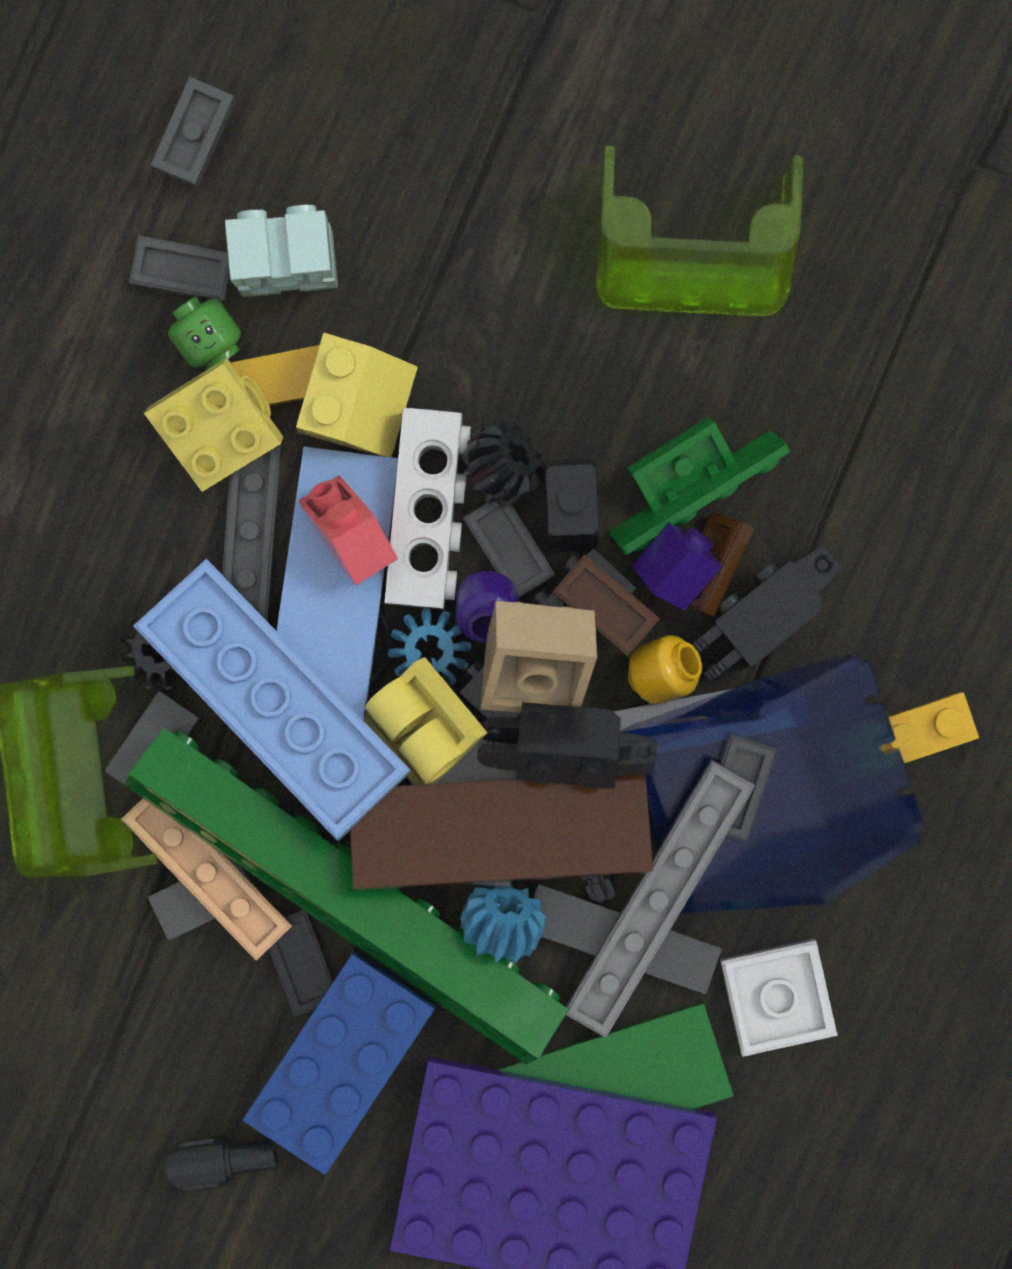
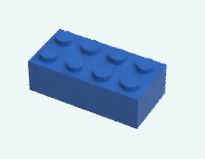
(340, 1061)

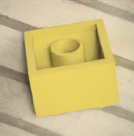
(356, 396)

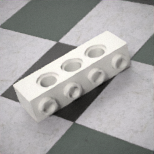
(422, 432)

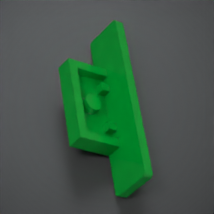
(688, 476)

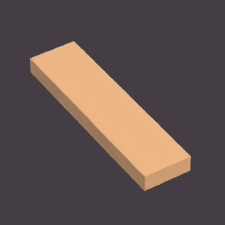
(210, 879)

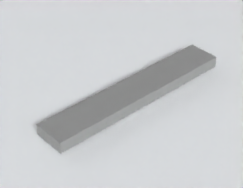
(659, 898)

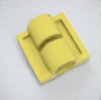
(215, 423)
(423, 723)

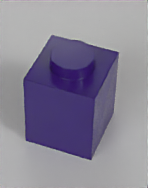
(677, 565)

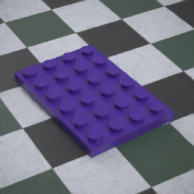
(548, 1174)

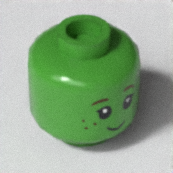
(204, 332)

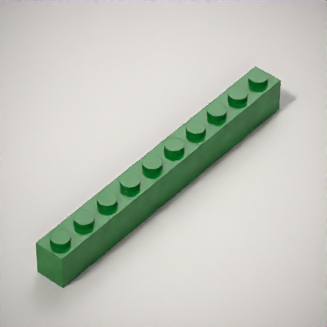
(319, 880)

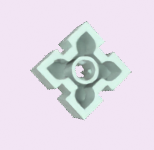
(281, 251)

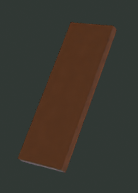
(501, 833)

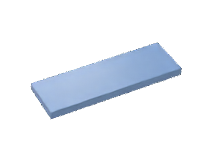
(320, 606)
(272, 699)

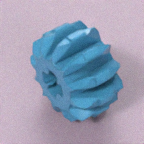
(445, 643)
(502, 922)

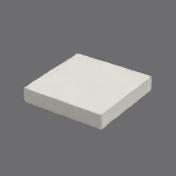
(778, 997)

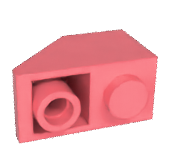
(348, 529)

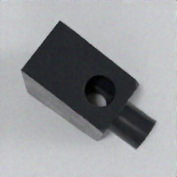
(571, 505)

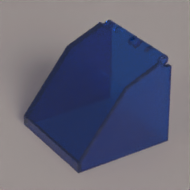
(828, 799)

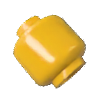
(664, 669)

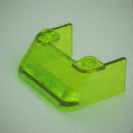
(692, 273)
(57, 776)

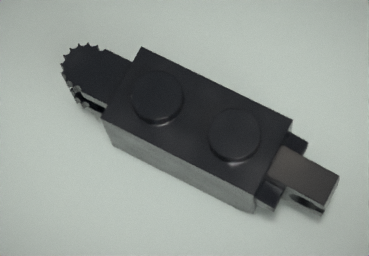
(769, 612)
(566, 746)

